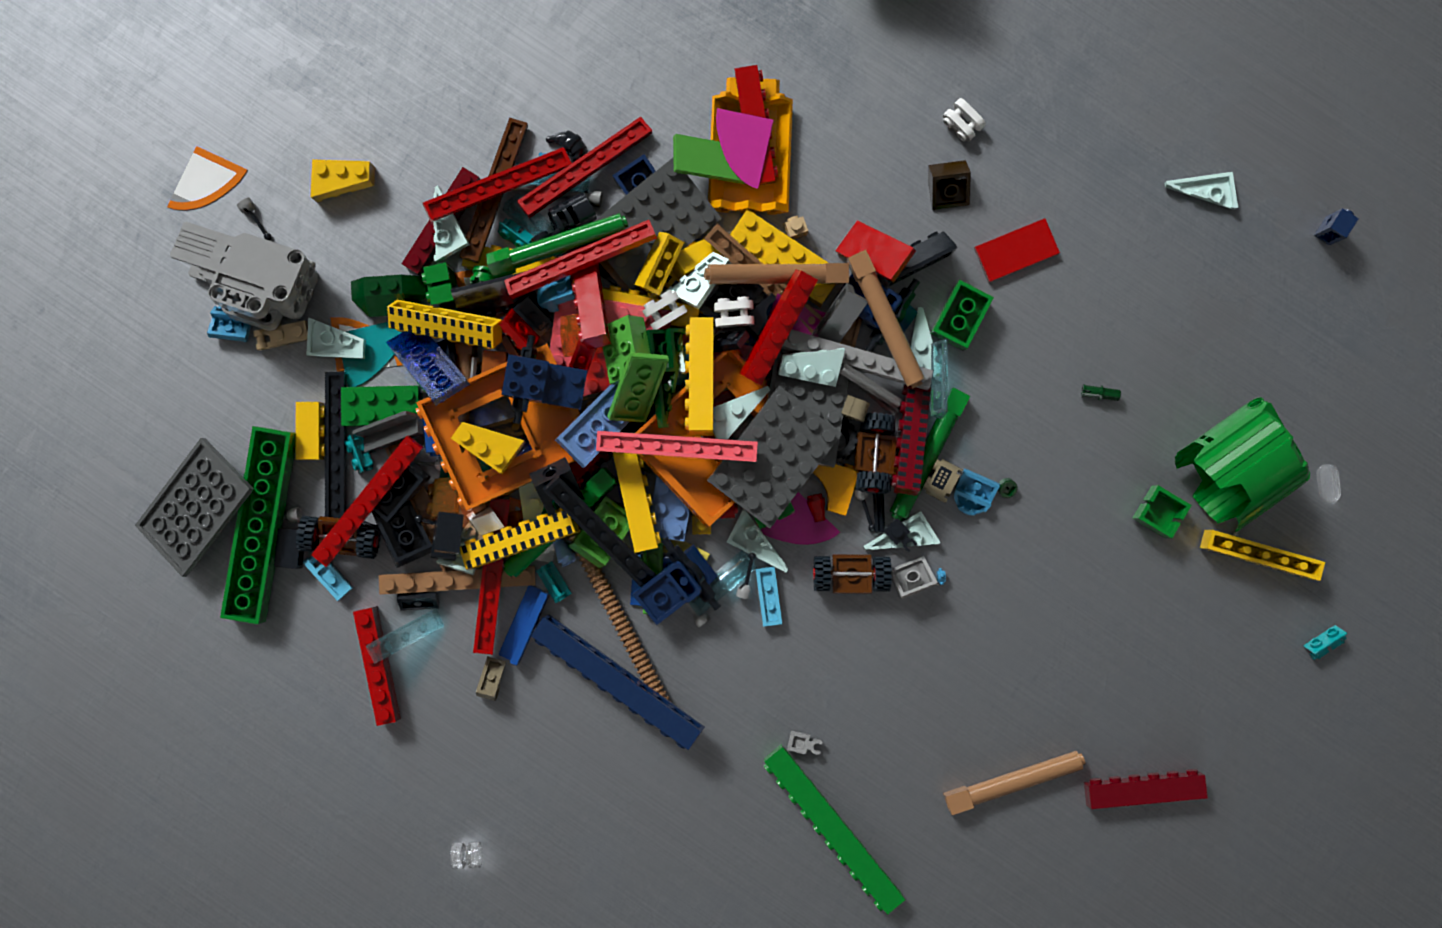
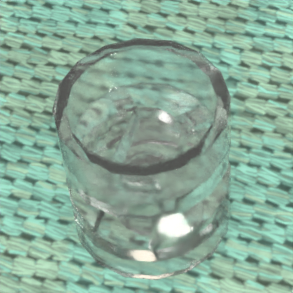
(473, 855)

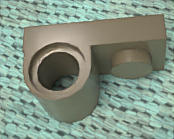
(855, 409)
(490, 679)

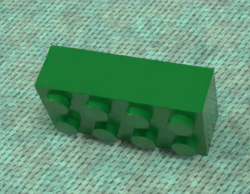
(370, 404)

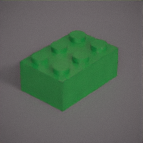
(961, 315)

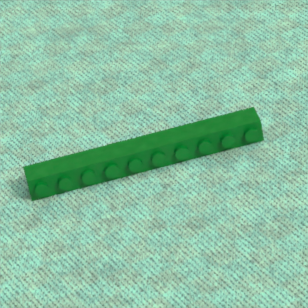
(834, 829)

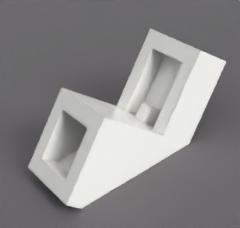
(485, 521)

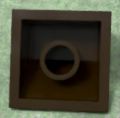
(949, 184)

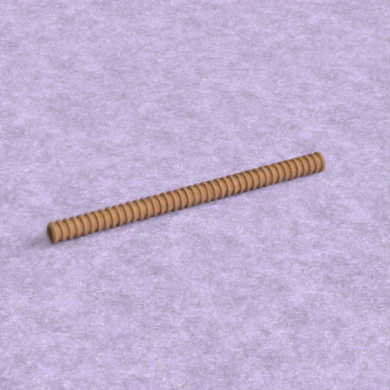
(622, 625)

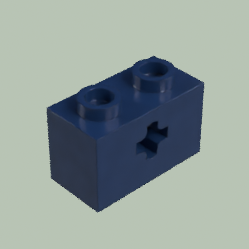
(1336, 226)

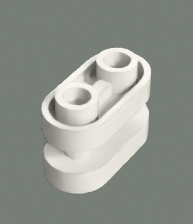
(963, 130)
(724, 306)
(652, 308)

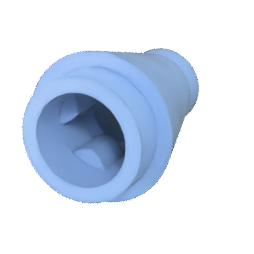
(564, 553)

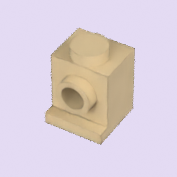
(795, 227)

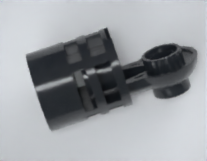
(569, 215)

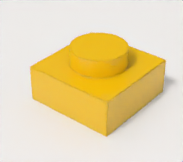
(698, 527)

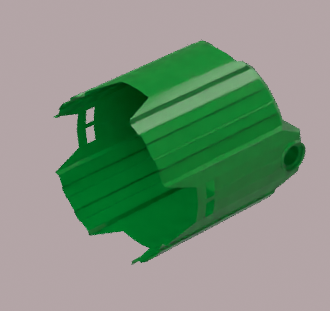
(1245, 464)

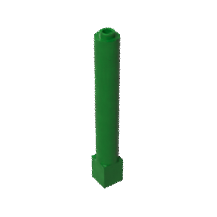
(506, 261)
(933, 446)
(595, 489)

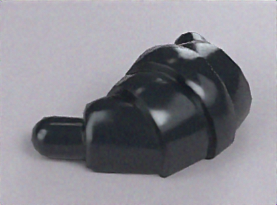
(570, 141)

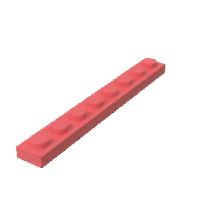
(676, 446)

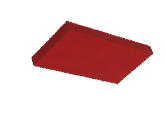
(1016, 250)
(886, 253)

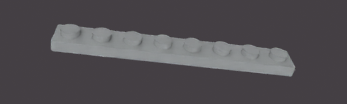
(854, 357)

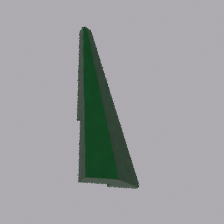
(666, 343)

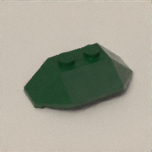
(377, 292)

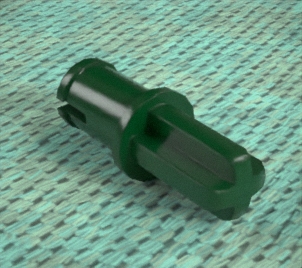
(1101, 392)

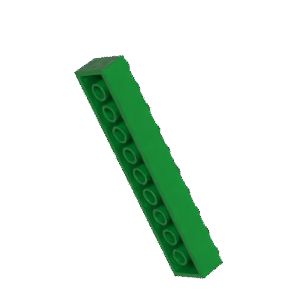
(257, 525)

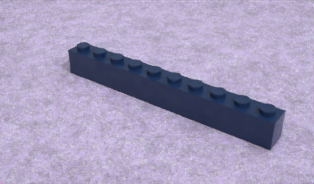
(617, 681)

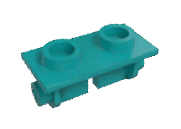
(509, 231)
(360, 461)
(553, 582)
(1331, 637)

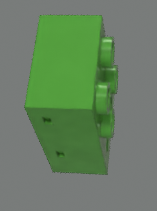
(626, 336)
(615, 518)

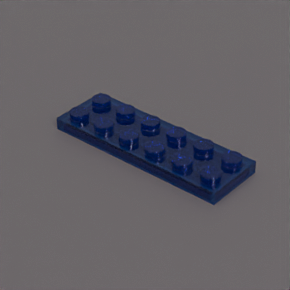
(428, 365)

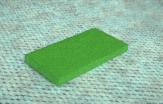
(701, 159)
(638, 387)

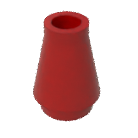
(817, 506)

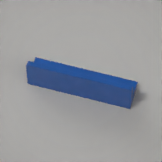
(523, 624)

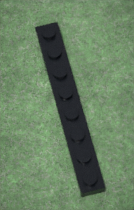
(334, 446)
(599, 531)

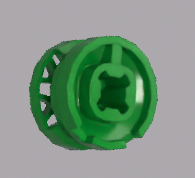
(480, 274)

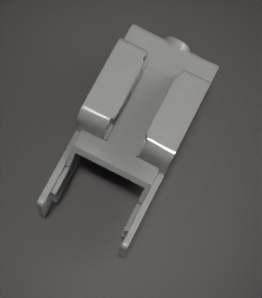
(253, 276)

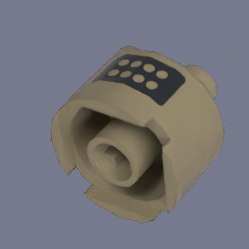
(943, 480)

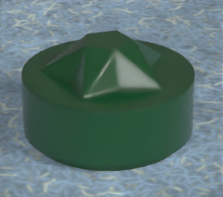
(1007, 488)

